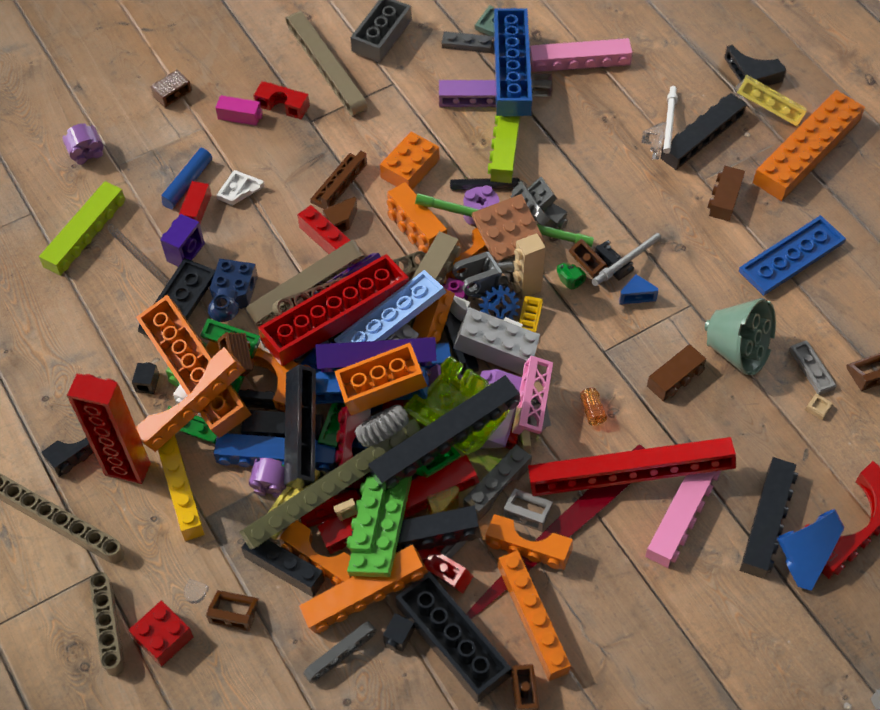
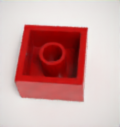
(161, 633)

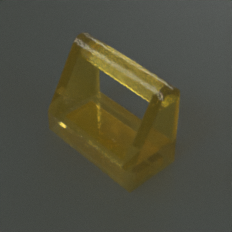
(441, 501)

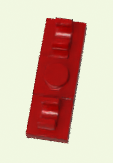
(326, 509)

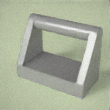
(525, 516)

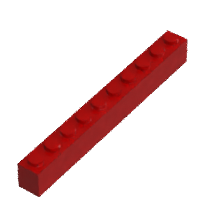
(632, 466)

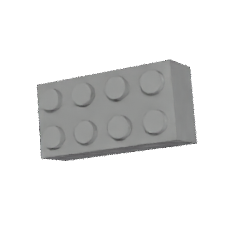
(495, 340)

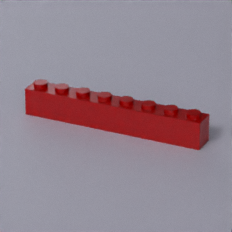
(458, 473)

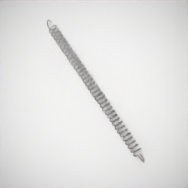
(132, 253)

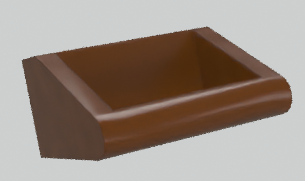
(863, 380)
(232, 619)

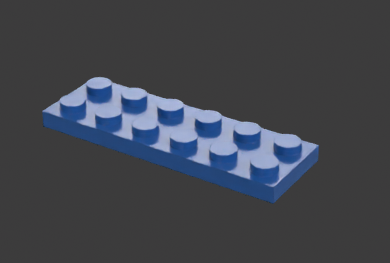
(792, 255)

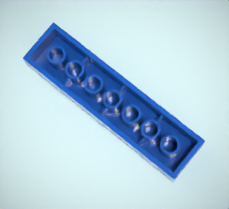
(512, 62)

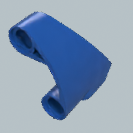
(811, 548)

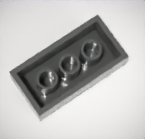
(381, 29)

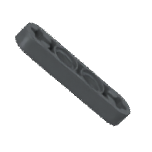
(339, 652)

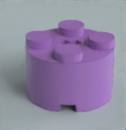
(83, 143)
(479, 198)
(267, 477)

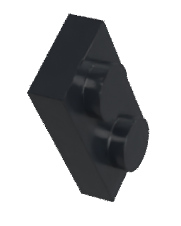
(257, 399)

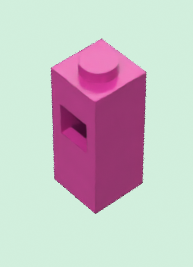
(238, 110)

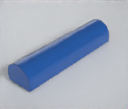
(183, 180)

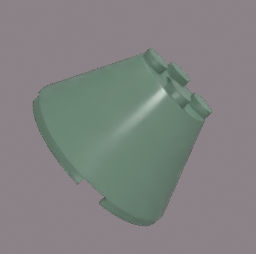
(743, 334)

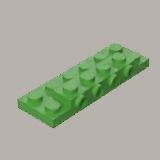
(377, 528)

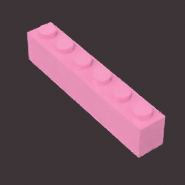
(580, 55)
(680, 517)

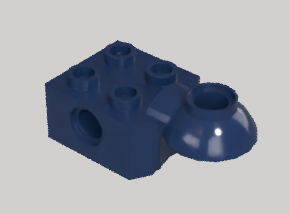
(231, 288)

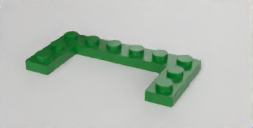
(213, 331)

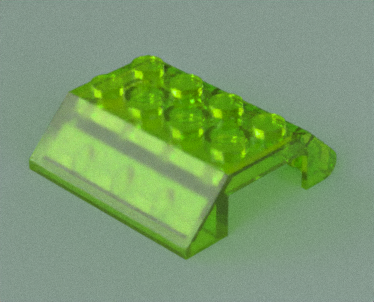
(447, 394)

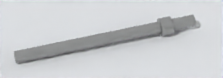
(607, 273)

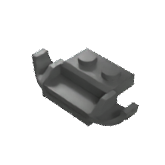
(537, 198)

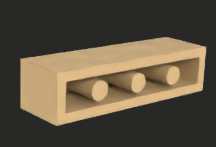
(528, 266)

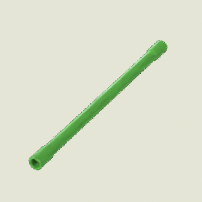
(429, 201)

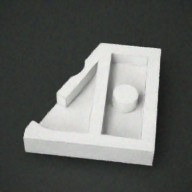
(239, 187)

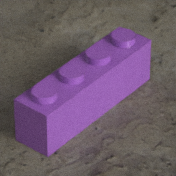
(467, 93)

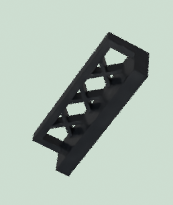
(451, 329)

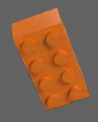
(413, 219)
(380, 379)

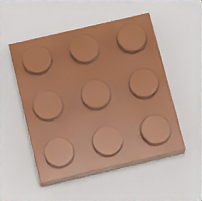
(504, 225)

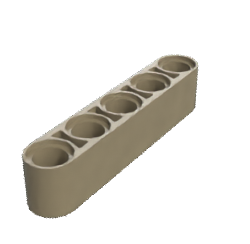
(108, 632)

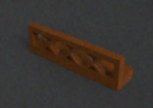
(342, 182)

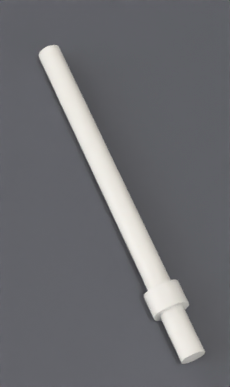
(671, 100)

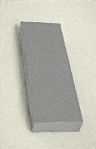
(812, 367)

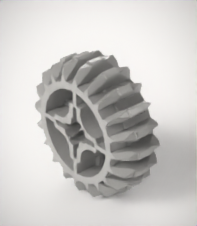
(382, 425)

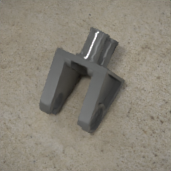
(483, 272)

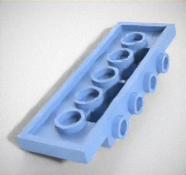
(395, 310)

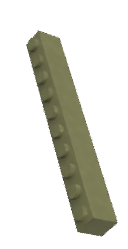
(321, 489)

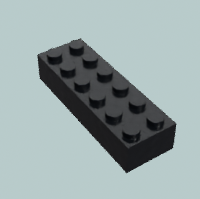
(453, 637)

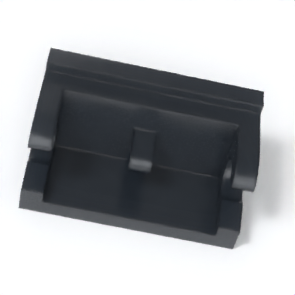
(610, 257)

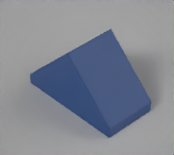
(638, 291)

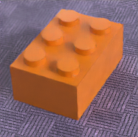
(410, 161)

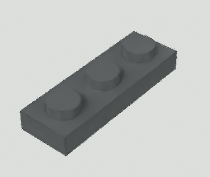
(467, 41)

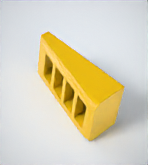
(533, 305)

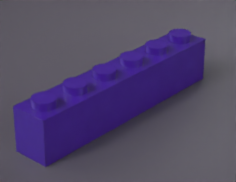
(349, 353)

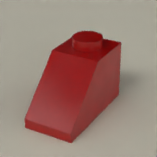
(448, 571)

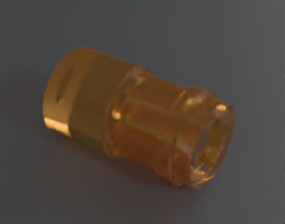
(593, 407)

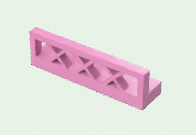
(526, 389)

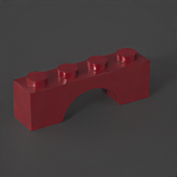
(345, 439)

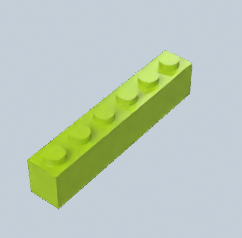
(504, 148)
(82, 228)

